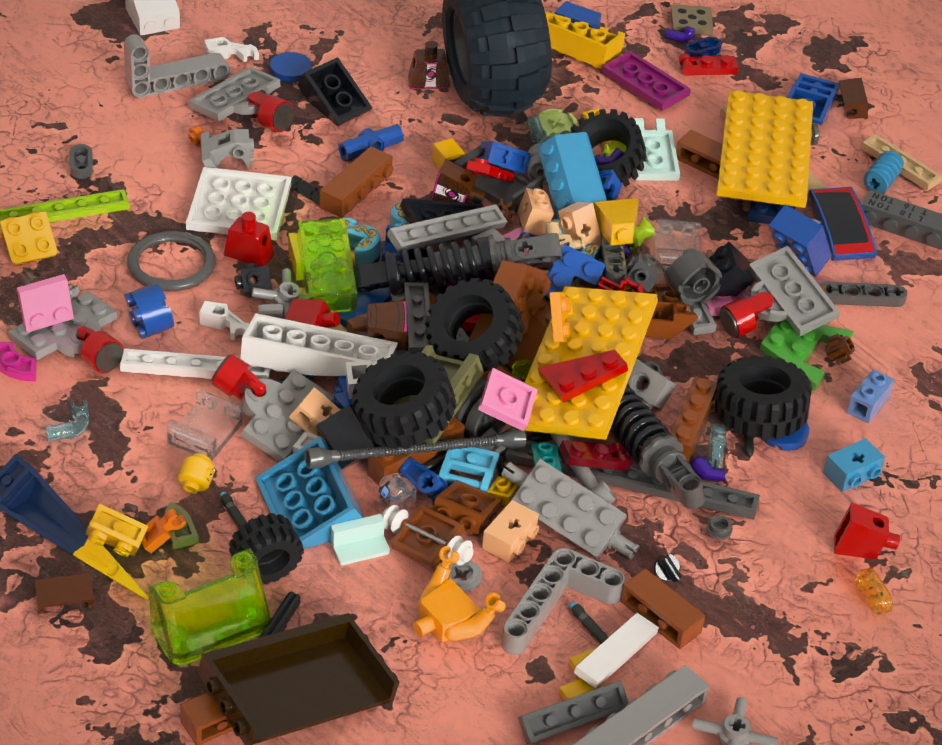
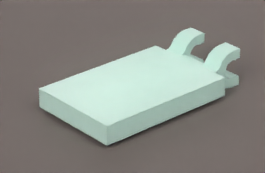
(661, 153)

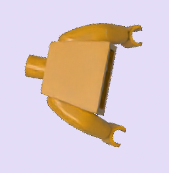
(448, 610)

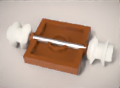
(426, 534)

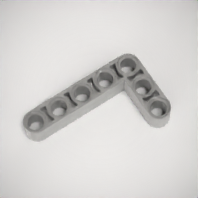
(169, 76)
(561, 571)

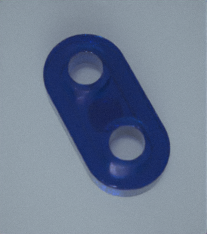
(705, 46)

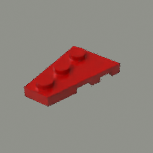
(483, 168)
(581, 374)

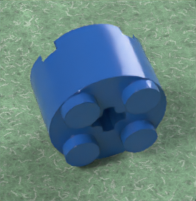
(149, 310)

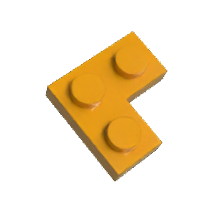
(559, 310)

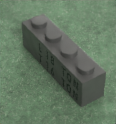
(903, 219)

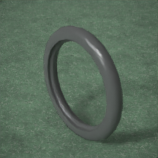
(171, 236)

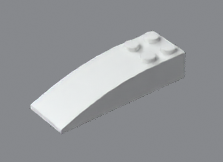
(307, 347)

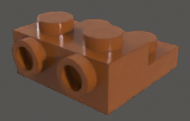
(467, 506)

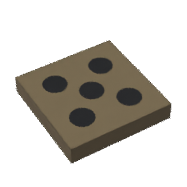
(692, 16)

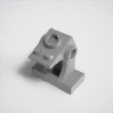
(224, 145)

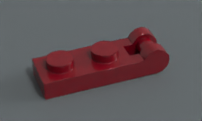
(595, 455)

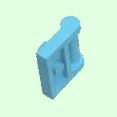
(471, 461)

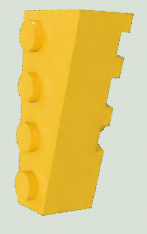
(583, 42)

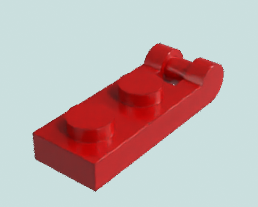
(708, 65)

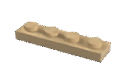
(912, 168)

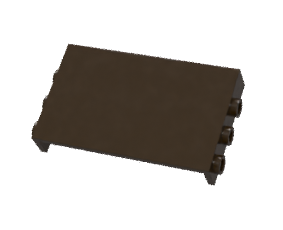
(297, 678)

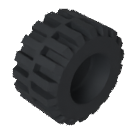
(272, 543)

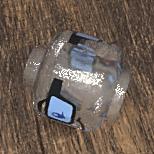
(397, 490)

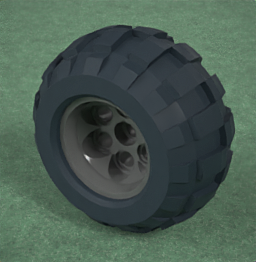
(497, 53)

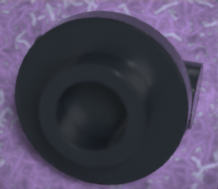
(667, 567)

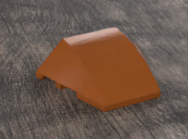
(670, 315)

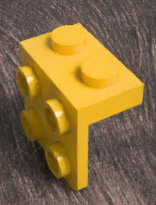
(28, 237)
(116, 531)

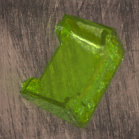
(210, 614)

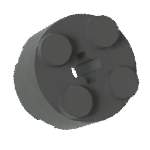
(694, 277)

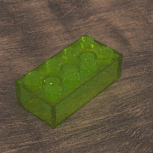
(327, 263)

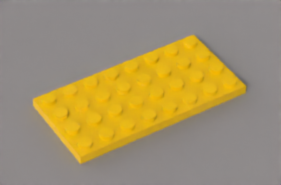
(766, 149)
(598, 324)

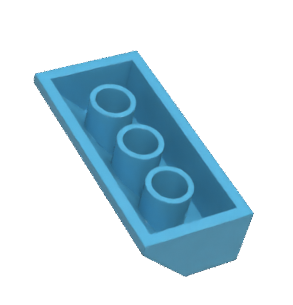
(571, 170)

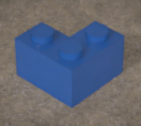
(574, 265)

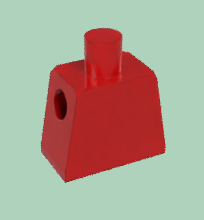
(249, 241)
(312, 312)
(863, 533)

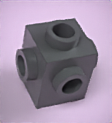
(644, 269)

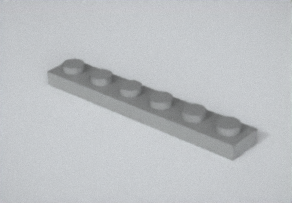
(446, 228)

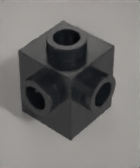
(260, 275)

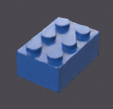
(803, 237)

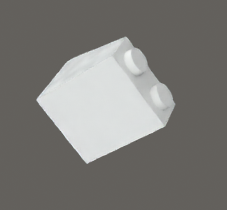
(153, 15)

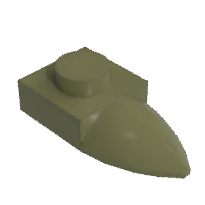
(187, 534)

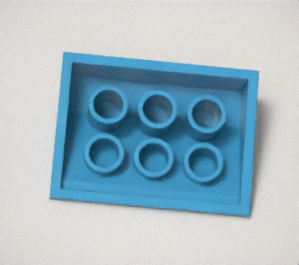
(309, 496)

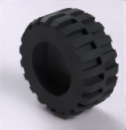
(464, 302)
(763, 397)
(410, 421)

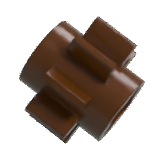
(509, 212)
(839, 348)

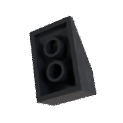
(334, 92)

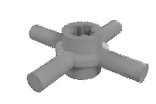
(281, 295)
(735, 728)

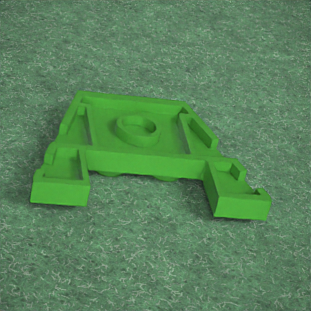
(786, 344)

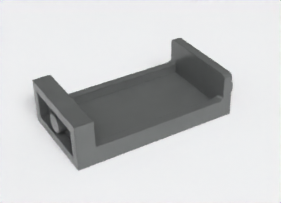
(497, 189)

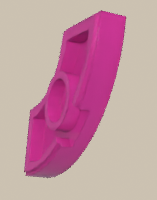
(15, 364)

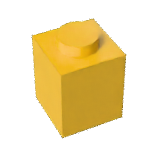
(446, 149)

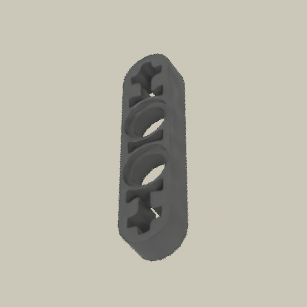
(615, 261)
(894, 294)

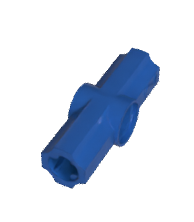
(378, 139)

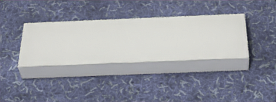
(616, 650)

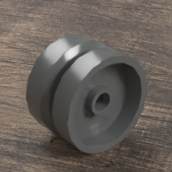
(474, 420)

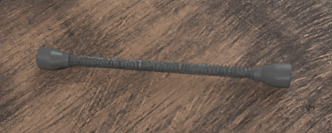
(322, 457)

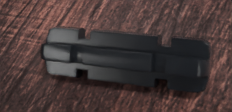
(305, 189)

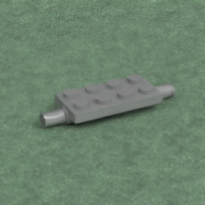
(570, 509)

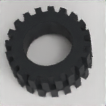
(616, 128)

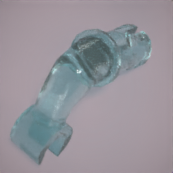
(538, 135)
(72, 428)
(717, 445)

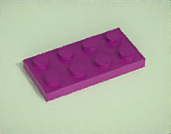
(646, 80)

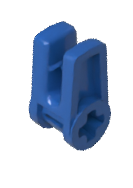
(423, 478)

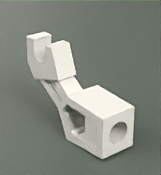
(226, 48)
(219, 317)

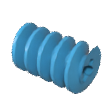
(883, 172)

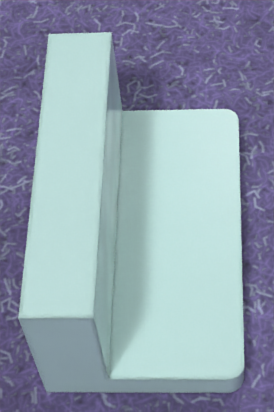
(359, 539)

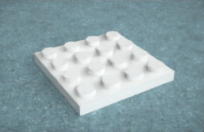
(227, 194)

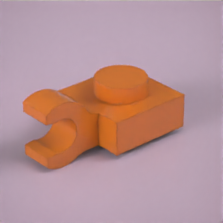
(159, 528)

